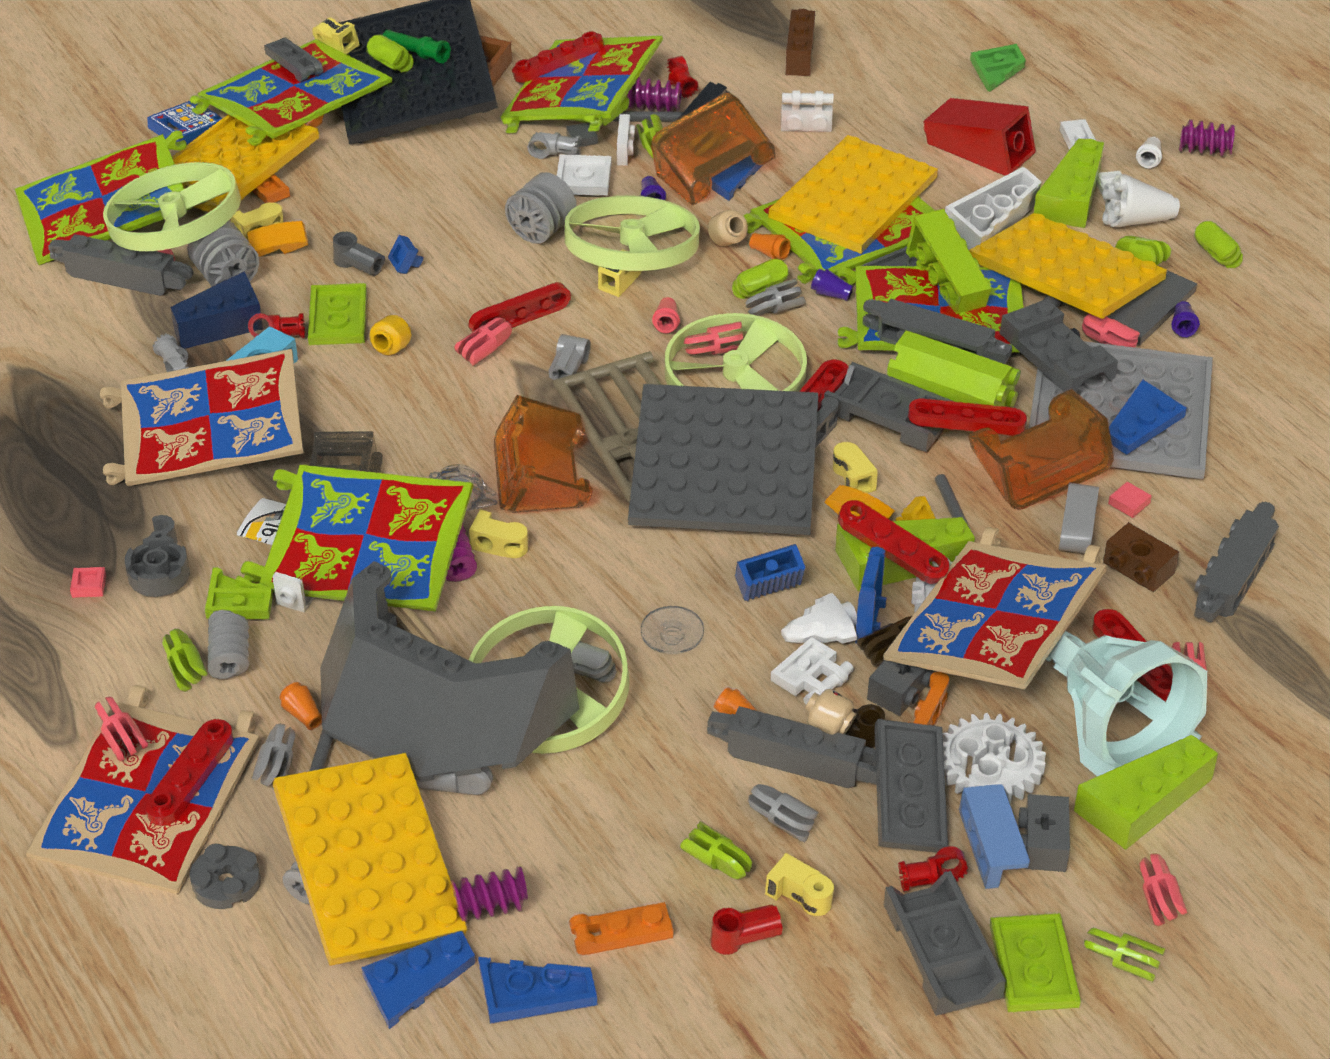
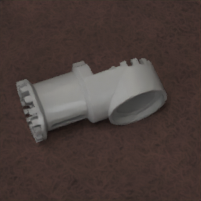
(554, 144)
(172, 354)

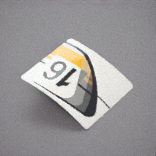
(262, 521)

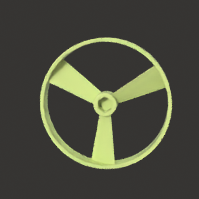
(212, 182)
(643, 255)
(759, 337)
(567, 630)

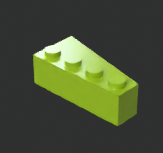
(1071, 186)
(947, 258)
(942, 534)
(1146, 790)

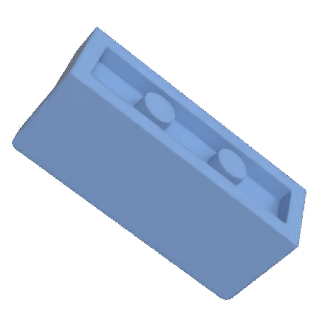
(992, 832)

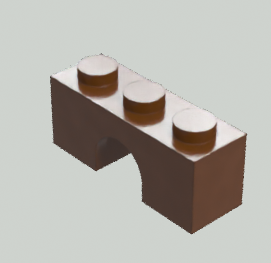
(800, 42)

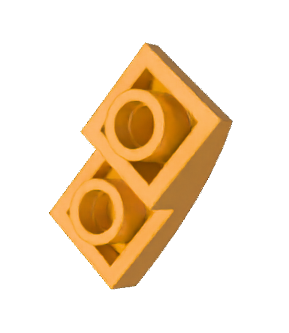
(282, 236)
(845, 493)

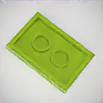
(337, 314)
(1034, 962)

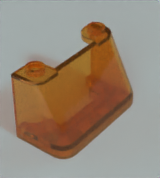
(707, 144)
(1049, 455)
(538, 458)

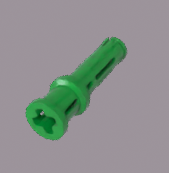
(424, 46)

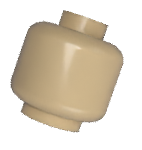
(727, 228)
(830, 712)

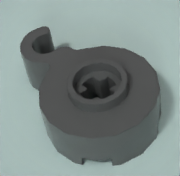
(159, 563)

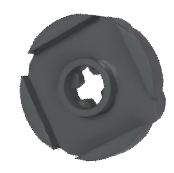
(222, 860)

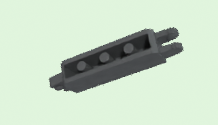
(120, 267)
(896, 317)
(1237, 563)
(795, 747)

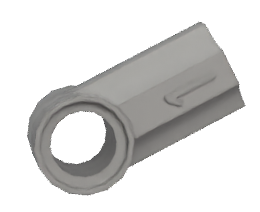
(570, 353)

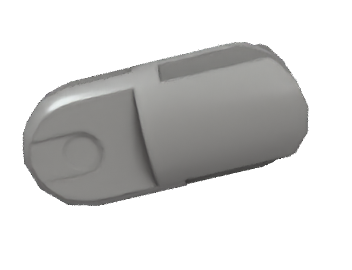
(776, 299)
(593, 662)
(275, 755)
(467, 784)
(783, 811)

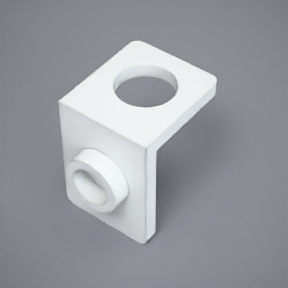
(290, 592)

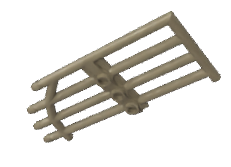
(624, 442)

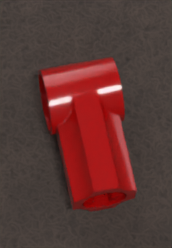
(735, 928)

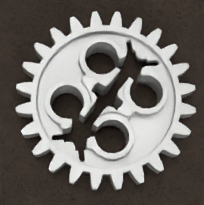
(989, 746)

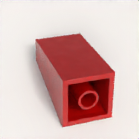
(983, 133)

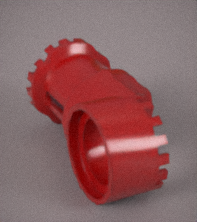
(680, 73)
(289, 325)
(929, 871)

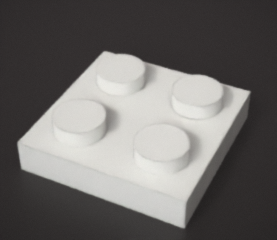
(585, 173)

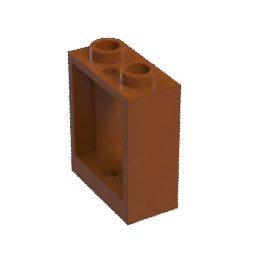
(498, 55)

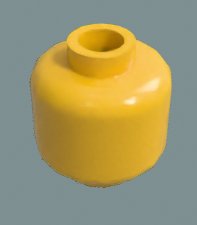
(390, 335)

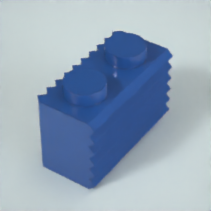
(770, 572)

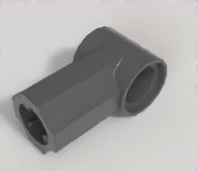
(350, 253)

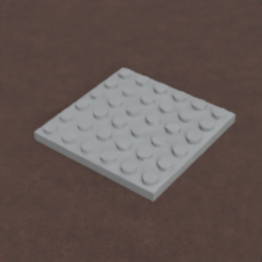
(1181, 376)

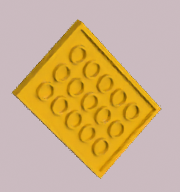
(250, 164)
(853, 193)
(1068, 265)
(367, 858)

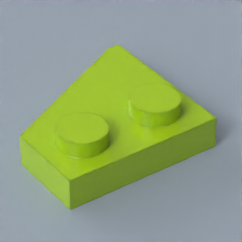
(238, 596)

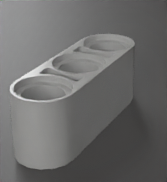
(1078, 518)

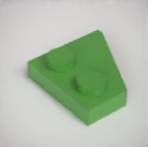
(997, 64)

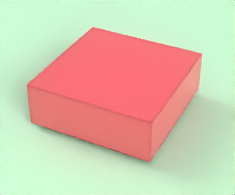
(1129, 499)
(88, 582)

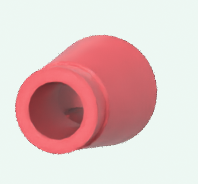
(666, 315)

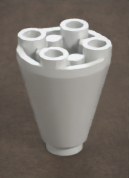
(1136, 203)

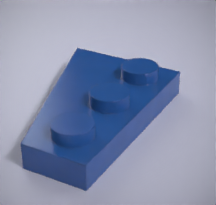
(734, 177)
(1144, 417)
(413, 974)
(529, 991)

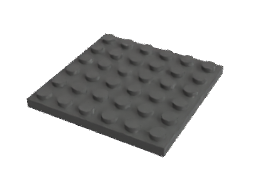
(724, 459)

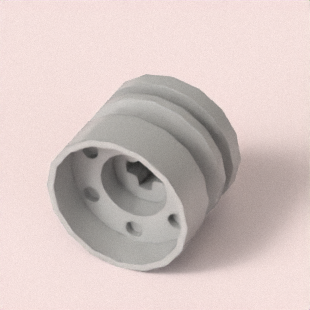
(540, 207)
(224, 255)

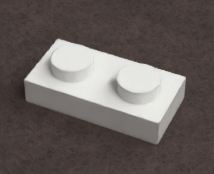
(1075, 129)
(625, 139)

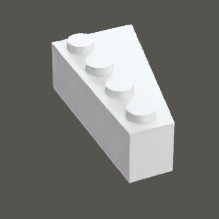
(994, 206)

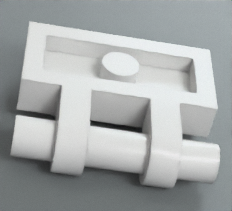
(806, 117)
(805, 665)

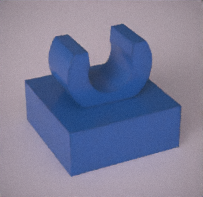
(404, 255)

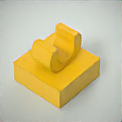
(917, 510)

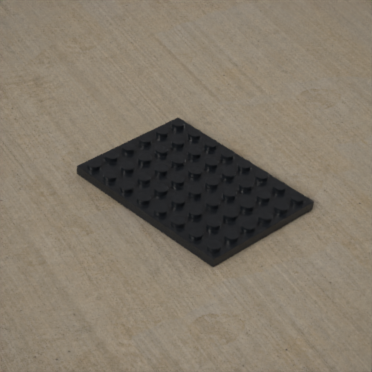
(430, 89)

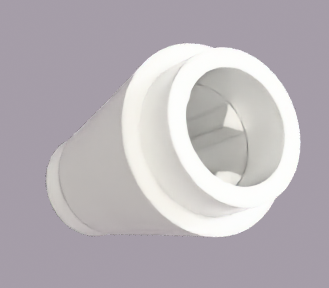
(1149, 153)

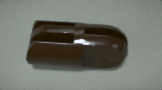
(878, 641)

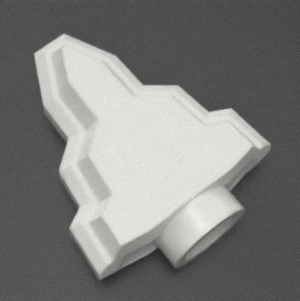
(824, 621)

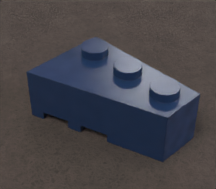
(216, 313)

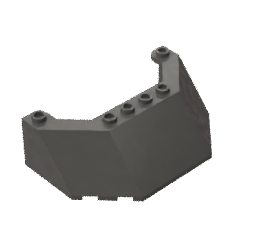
(408, 696)

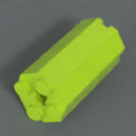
(953, 372)

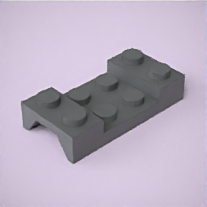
(1054, 347)
(885, 403)
(946, 945)

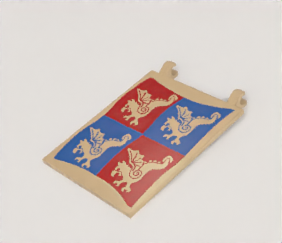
(206, 418)
(997, 612)
(102, 815)

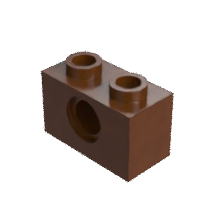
(1140, 557)

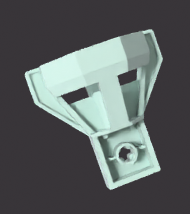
(1106, 674)

